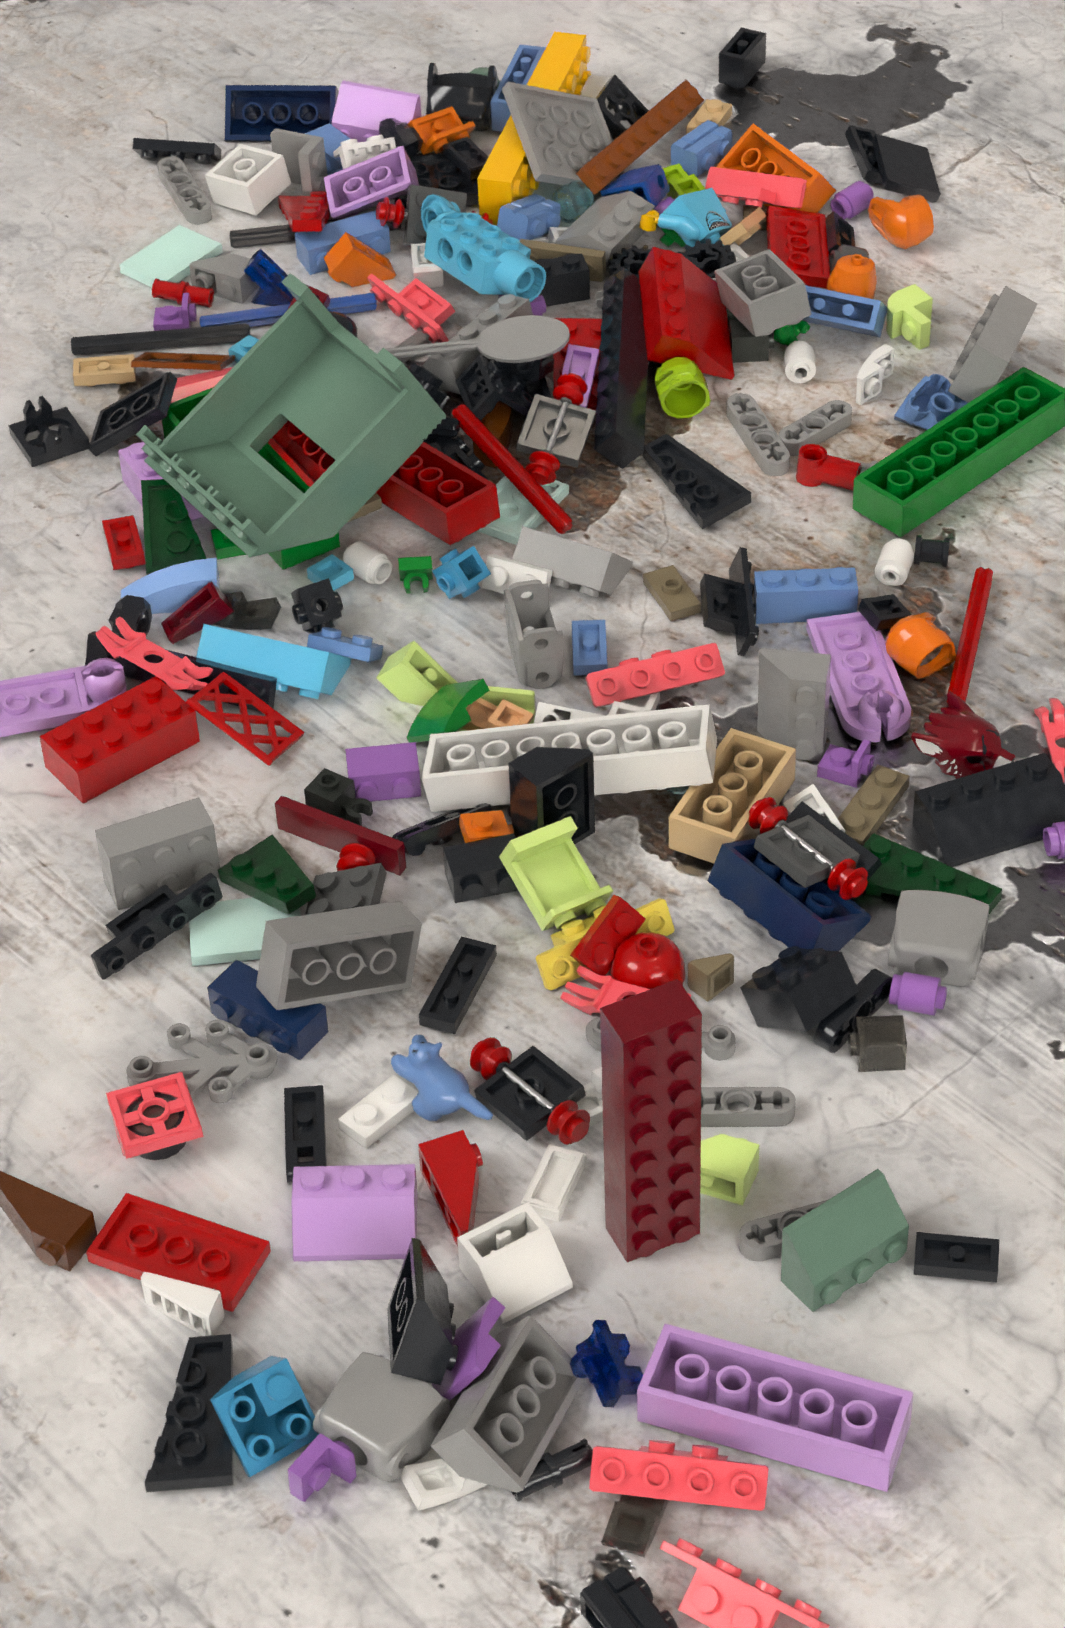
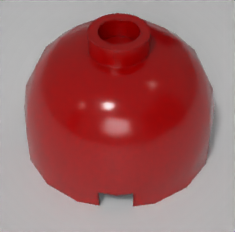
(648, 961)

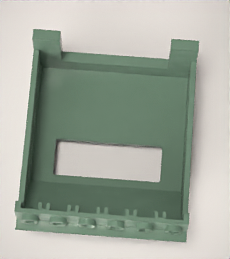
(329, 386)

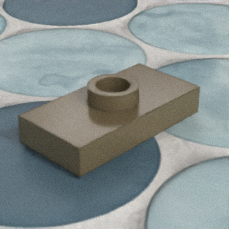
(672, 593)

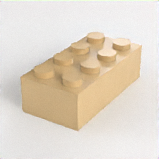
(718, 812)

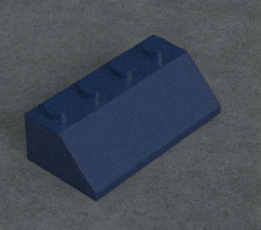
(259, 109)
(790, 913)

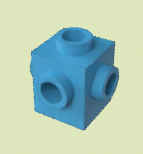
(461, 572)

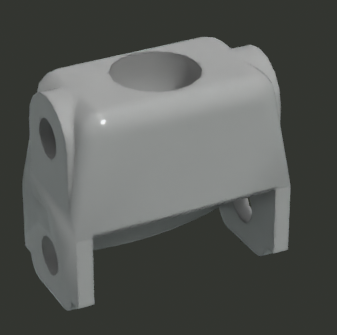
(538, 651)
(939, 936)
(382, 1416)

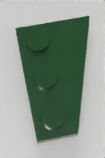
(167, 527)
(269, 876)

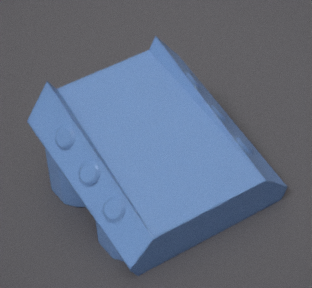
(929, 403)

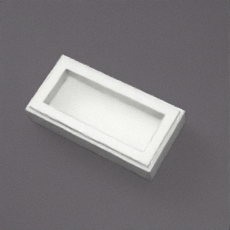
(554, 1181)

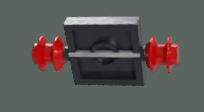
(529, 1092)

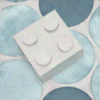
(248, 179)

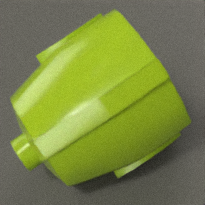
(681, 388)

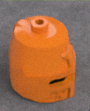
(853, 276)

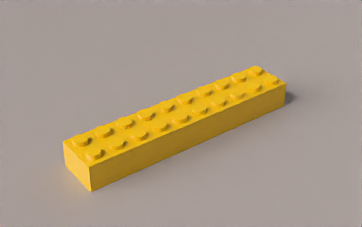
(507, 170)

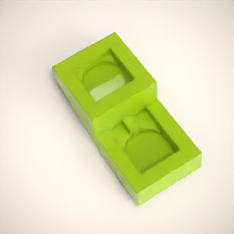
(680, 182)

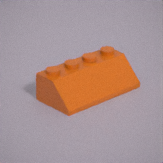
(763, 154)

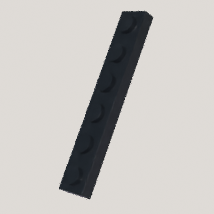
(259, 684)

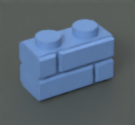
(702, 148)
(529, 217)

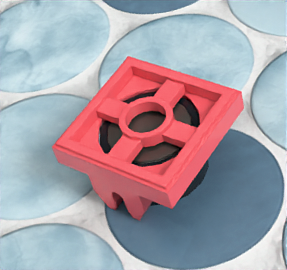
(154, 1117)

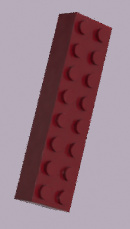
(652, 1119)

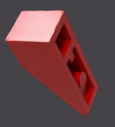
(453, 1178)

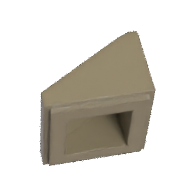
(711, 975)

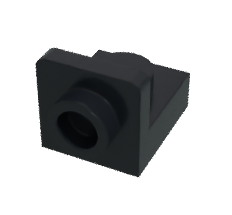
(883, 611)

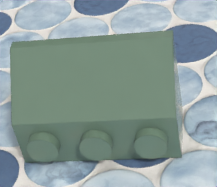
(843, 1241)

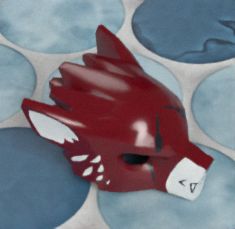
(958, 735)

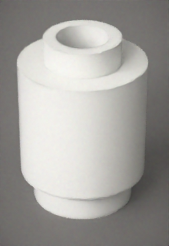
(799, 362)
(367, 562)
(894, 562)

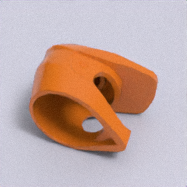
(902, 222)
(914, 639)

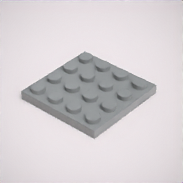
(557, 131)

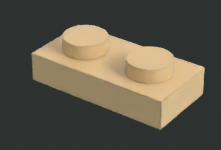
(711, 110)
(744, 228)
(103, 370)

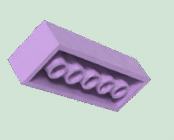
(775, 1407)

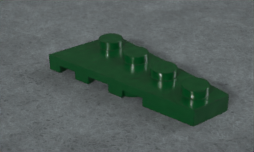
(911, 870)

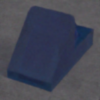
(269, 277)

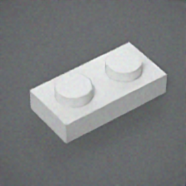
(509, 571)
(378, 1111)

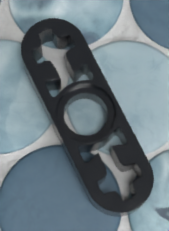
(835, 1028)

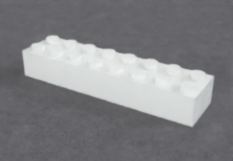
(628, 752)

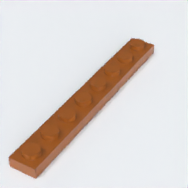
(640, 137)

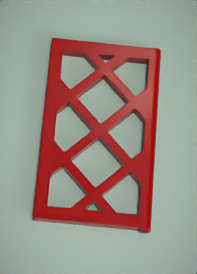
(243, 697)

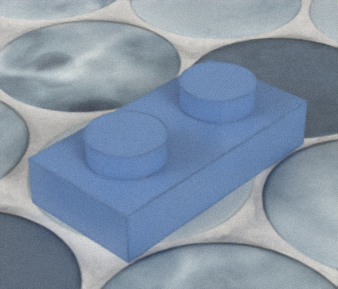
(589, 646)
(357, 647)

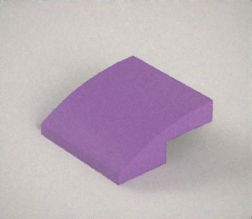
(474, 1349)

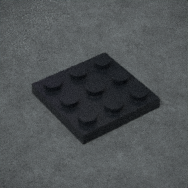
(439, 172)

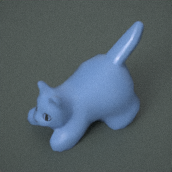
(439, 1085)

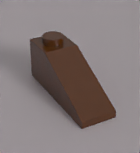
(49, 1224)

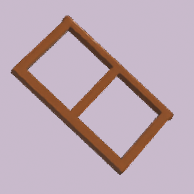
(182, 361)

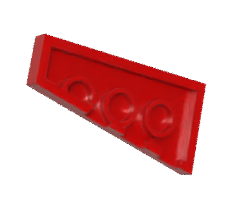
(306, 212)

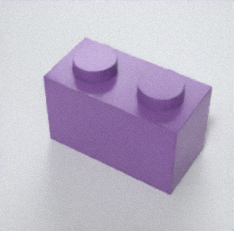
(384, 771)

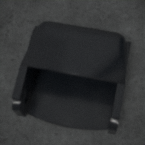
(465, 92)

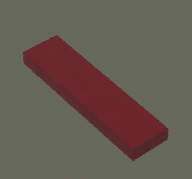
(337, 832)

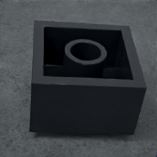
(799, 988)

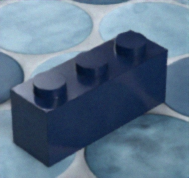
(239, 1002)

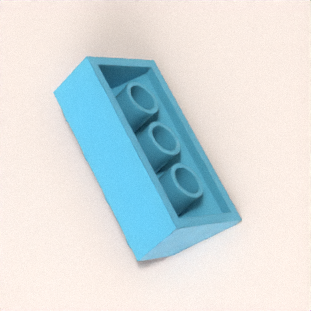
(291, 664)

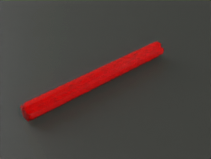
(512, 469)
(971, 633)

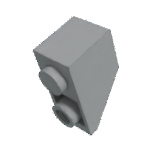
(224, 276)

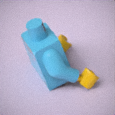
(692, 217)

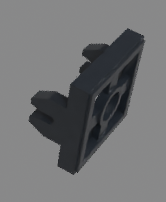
(619, 94)
(37, 452)

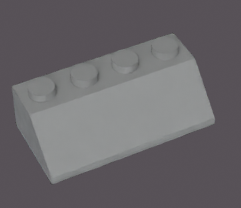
(451, 365)
(510, 1409)

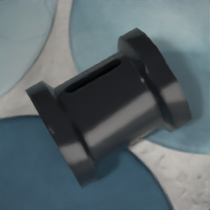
(931, 551)

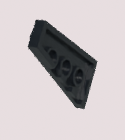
(695, 482)
(194, 1443)

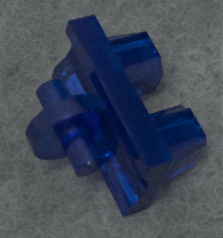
(602, 1362)

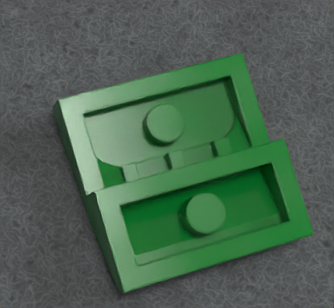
(446, 710)

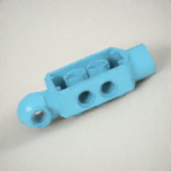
(478, 251)

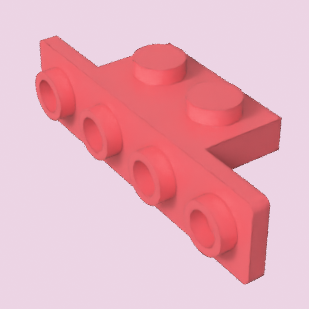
(756, 188)
(417, 304)
(654, 675)
(679, 1475)
(726, 1601)

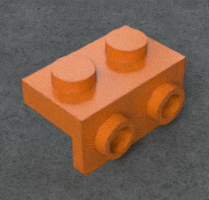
(440, 128)

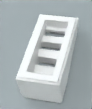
(185, 1302)

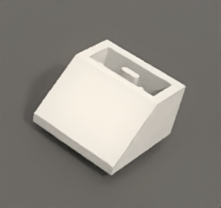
(514, 1261)

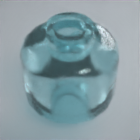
(573, 200)

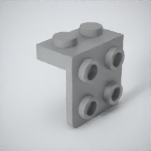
(303, 158)

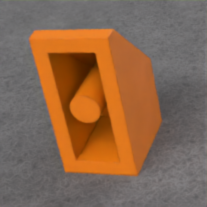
(355, 261)

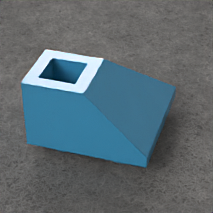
(265, 1414)

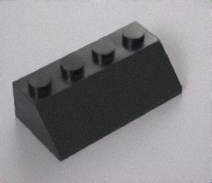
(990, 810)

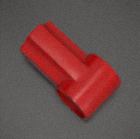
(817, 468)

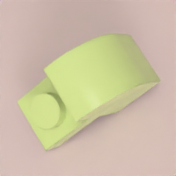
(910, 315)

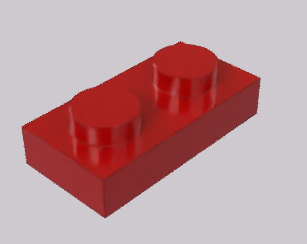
(123, 542)
(603, 938)

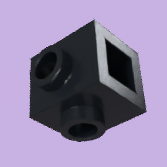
(319, 595)

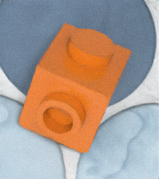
(484, 825)

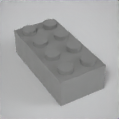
(991, 344)
(338, 955)

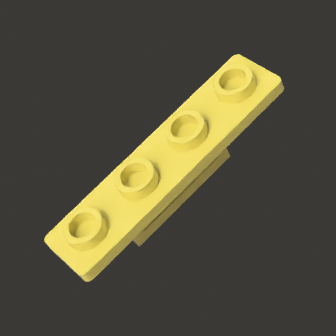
(559, 967)

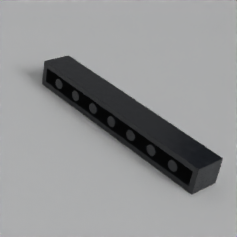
(621, 372)

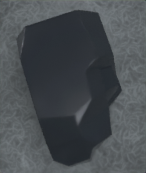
(402, 134)
(134, 611)

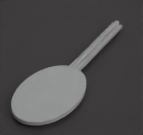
(506, 341)

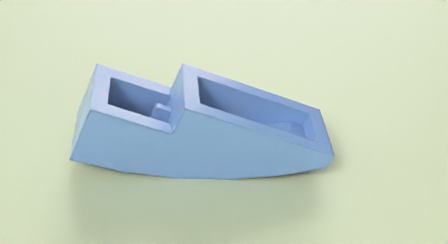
(174, 585)

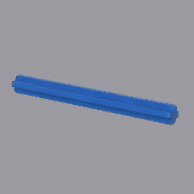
(272, 314)

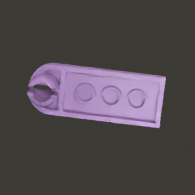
(861, 677)
(57, 696)

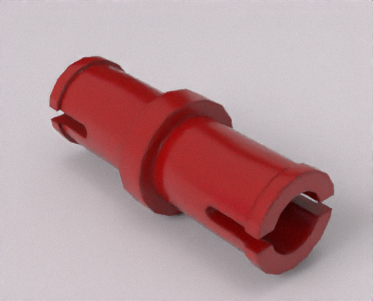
(175, 291)

